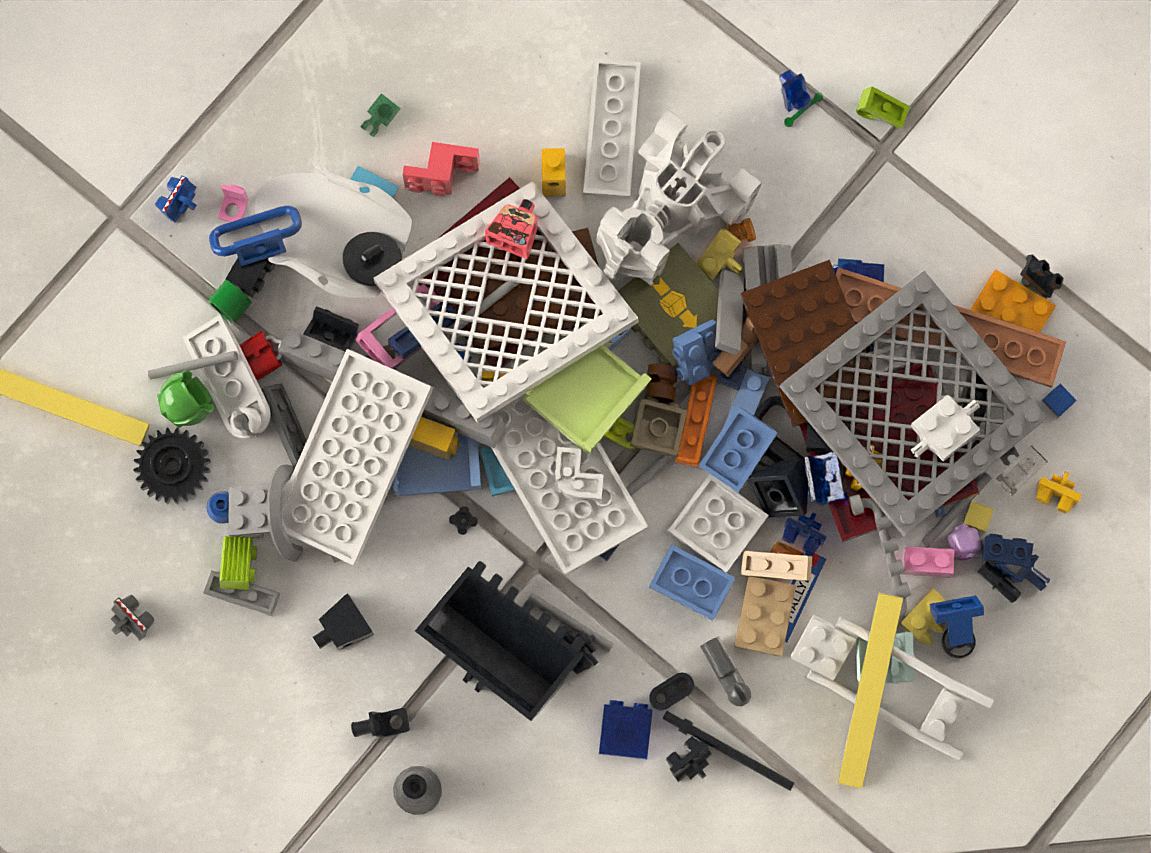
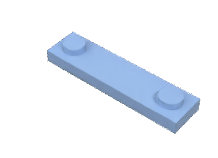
(749, 392)

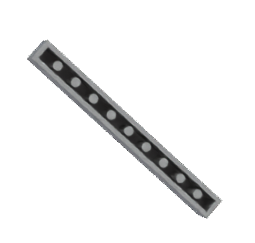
(440, 408)

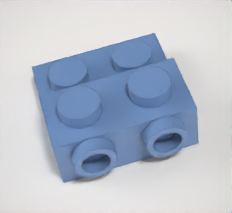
(696, 352)

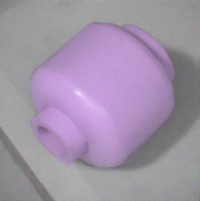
(965, 542)

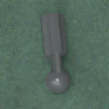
(726, 672)

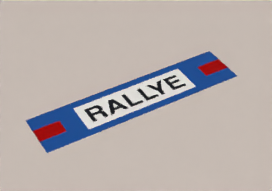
(803, 591)

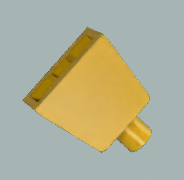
(553, 171)

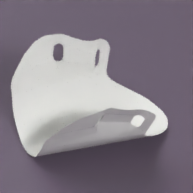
(331, 216)

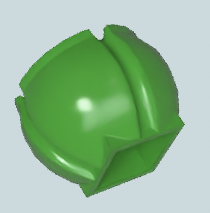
(184, 400)

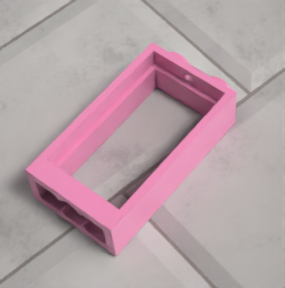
(374, 348)

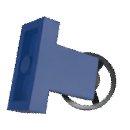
(960, 624)

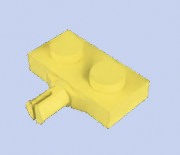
(720, 255)

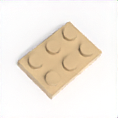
(765, 616)

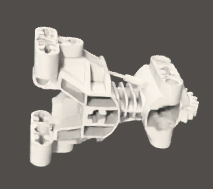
(677, 199)

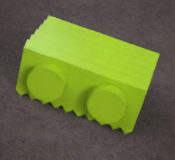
(236, 563)

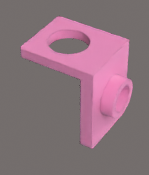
(233, 195)

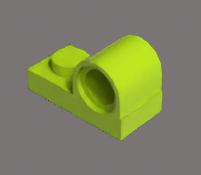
(877, 104)

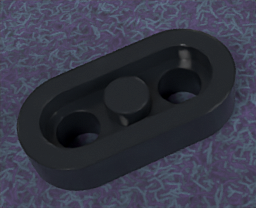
(671, 691)

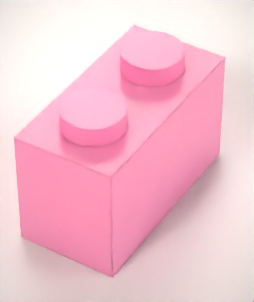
(928, 561)

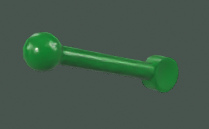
(788, 122)

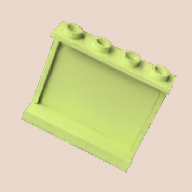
(587, 396)

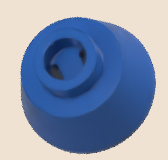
(214, 507)

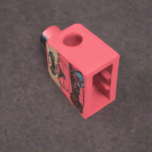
(514, 229)

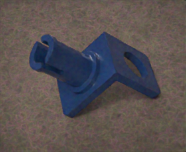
(1029, 573)

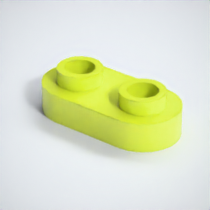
(619, 432)

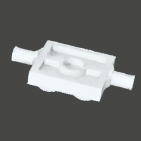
(945, 428)

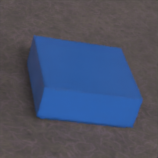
(1059, 400)

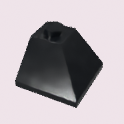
(781, 489)

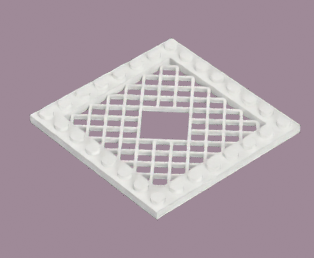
(485, 401)

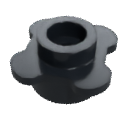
(456, 520)

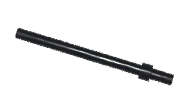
(686, 726)

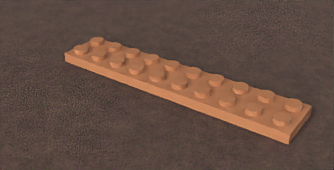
(1020, 350)

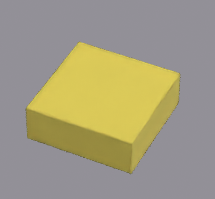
(978, 516)

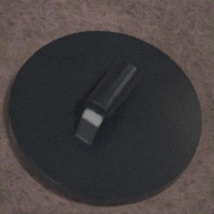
(369, 256)

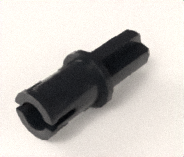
(999, 582)

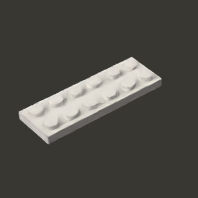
(612, 128)

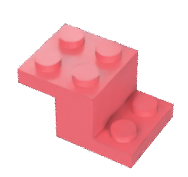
(441, 168)

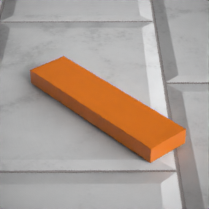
(696, 421)

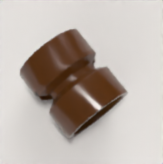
(661, 383)

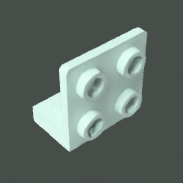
(898, 671)

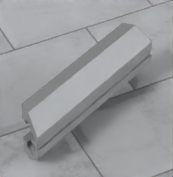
(762, 266)

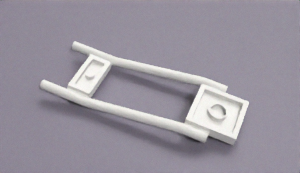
(826, 647)

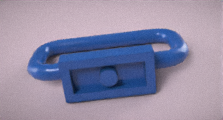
(261, 245)

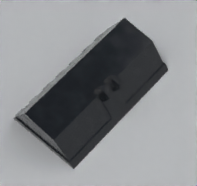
(501, 641)

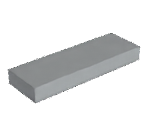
(256, 598)

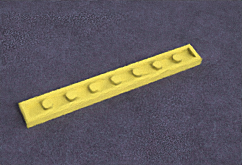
(72, 408)
(870, 690)

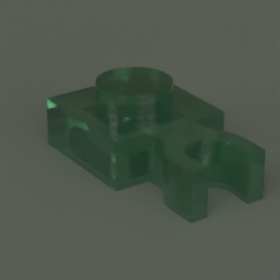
(382, 112)

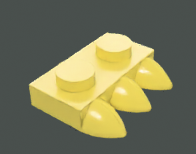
(921, 620)

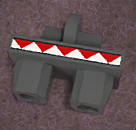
(127, 621)

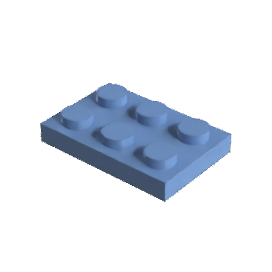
(738, 449)
(692, 582)

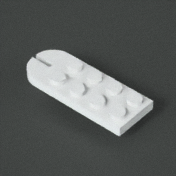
(230, 383)

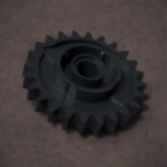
(184, 478)

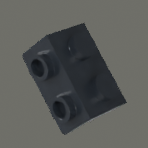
(332, 329)

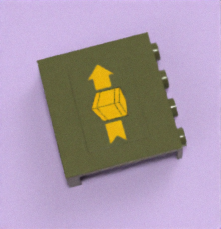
(672, 304)

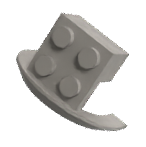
(257, 512)

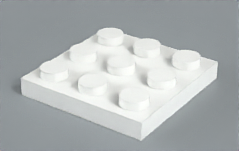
(718, 523)

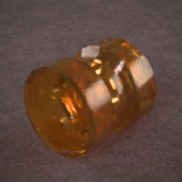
(743, 231)

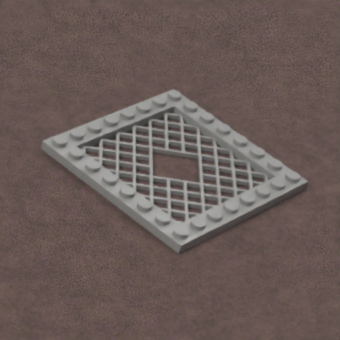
(845, 445)

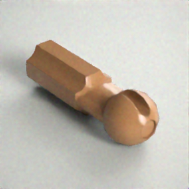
(727, 362)

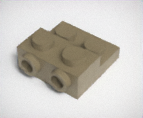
(658, 426)

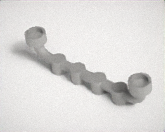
(888, 544)

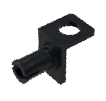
(380, 725)

